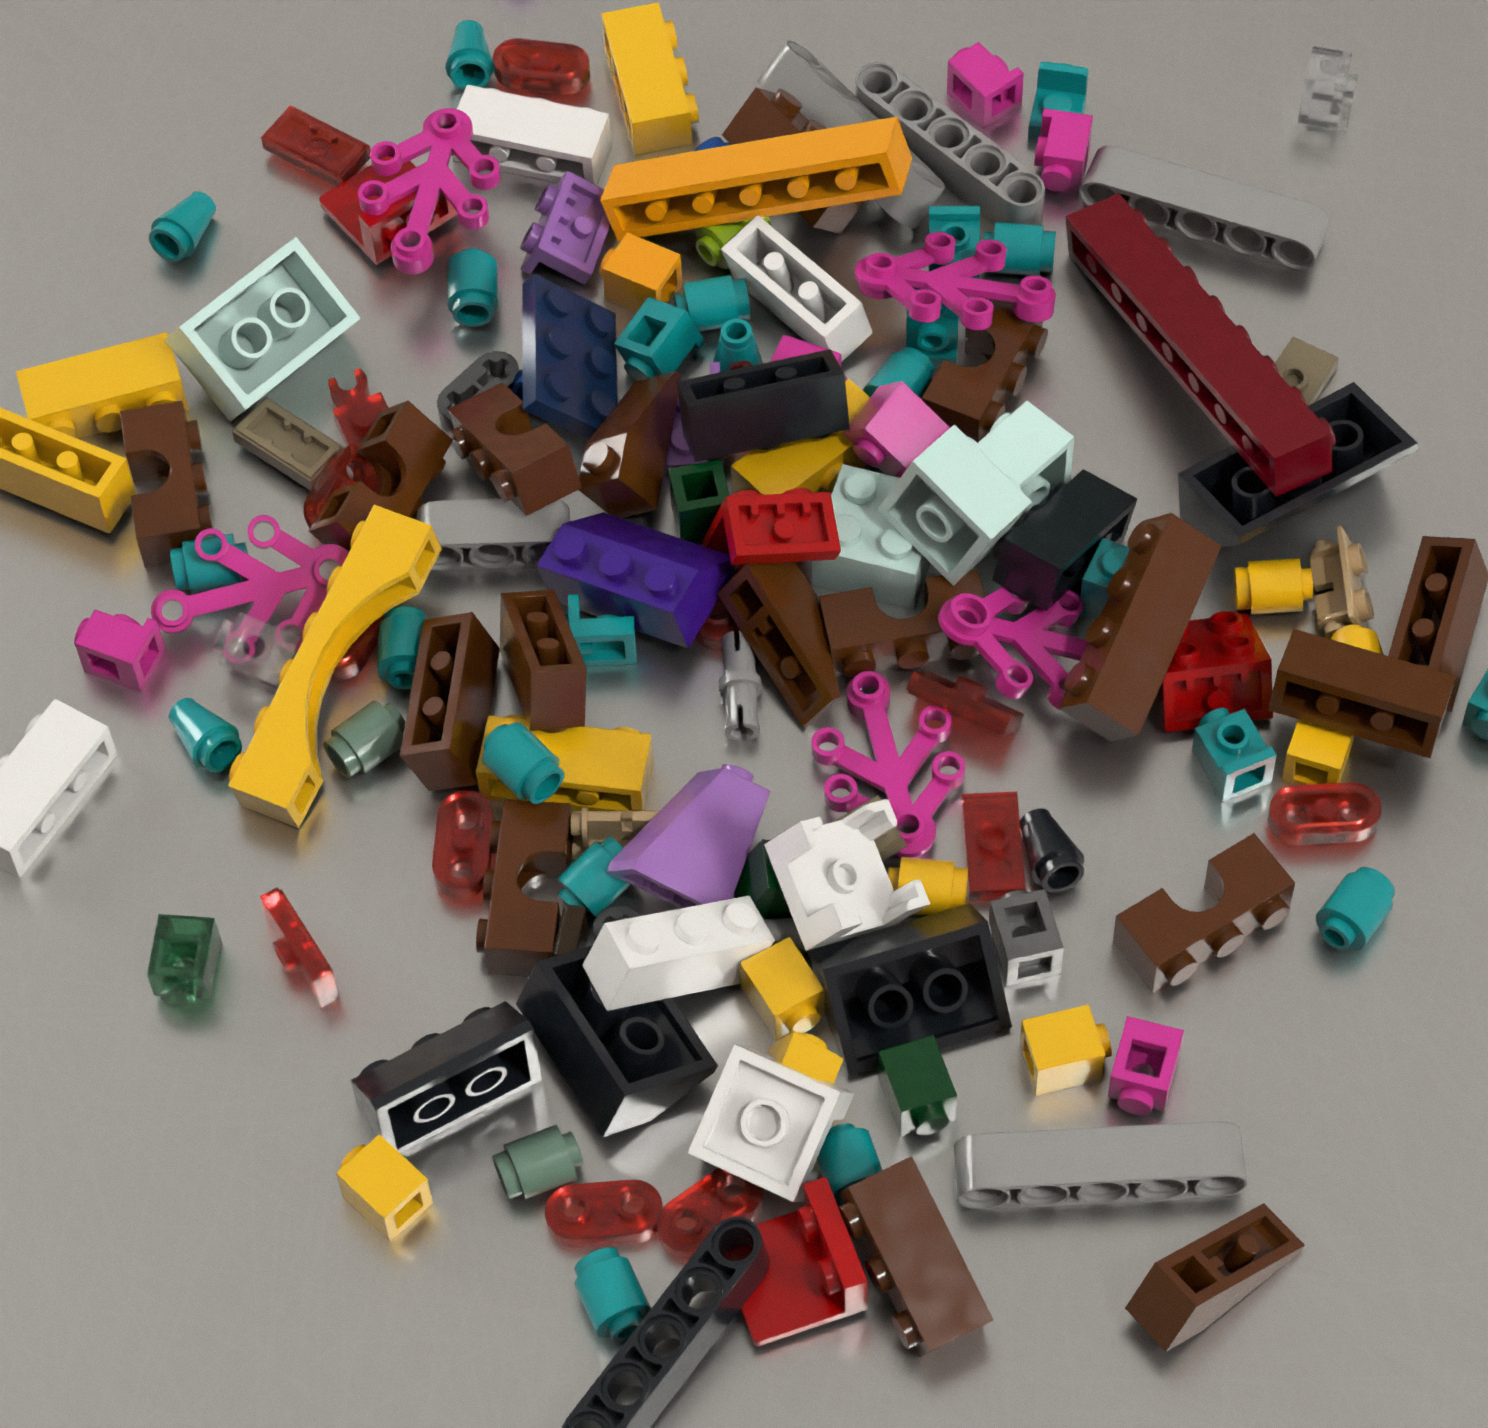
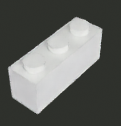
(537, 135)
(796, 289)
(47, 780)
(675, 952)

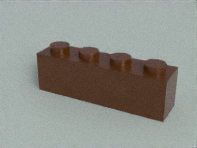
(1139, 627)

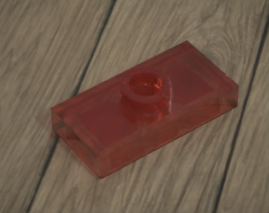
(315, 146)
(966, 700)
(992, 844)
(297, 948)

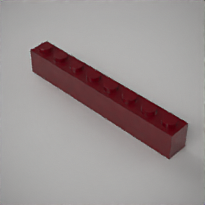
(1201, 345)

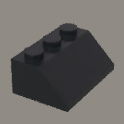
(911, 984)
(617, 1061)
(449, 1076)

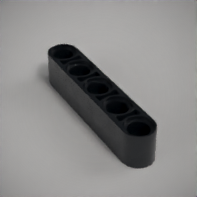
(675, 1319)

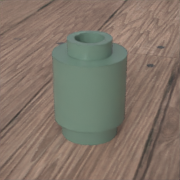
(365, 739)
(537, 1162)

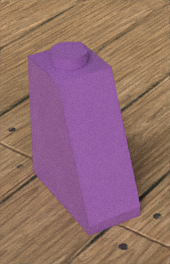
(697, 840)

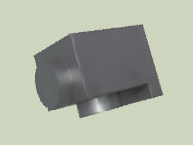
(1039, 947)

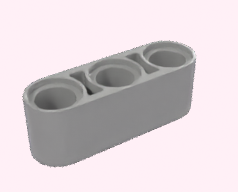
(491, 533)

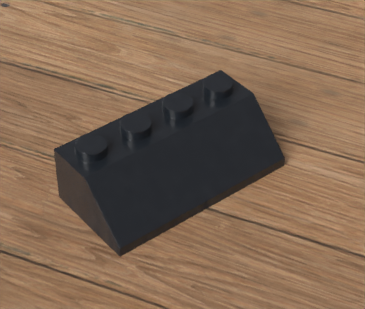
(1234, 505)

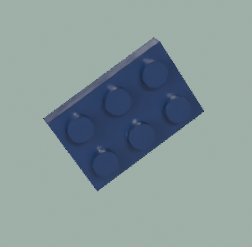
(567, 357)

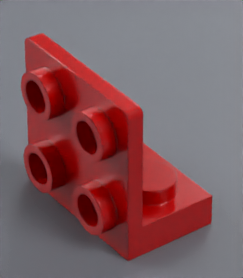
(376, 232)
(775, 527)
(1214, 668)
(810, 1271)

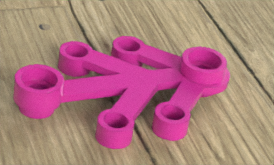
(444, 135)
(888, 277)
(264, 584)
(974, 623)
(889, 771)

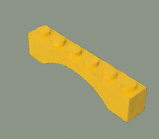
(383, 569)

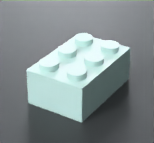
(262, 329)

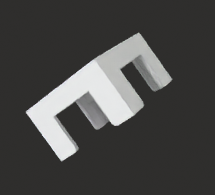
(838, 878)
(768, 1122)

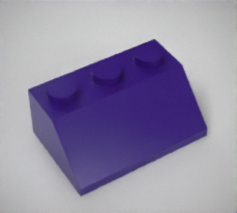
(636, 573)

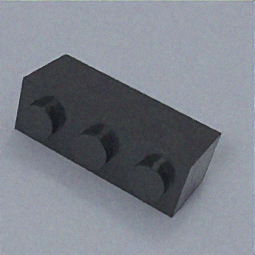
(763, 405)
(1061, 537)

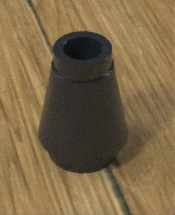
(1051, 853)

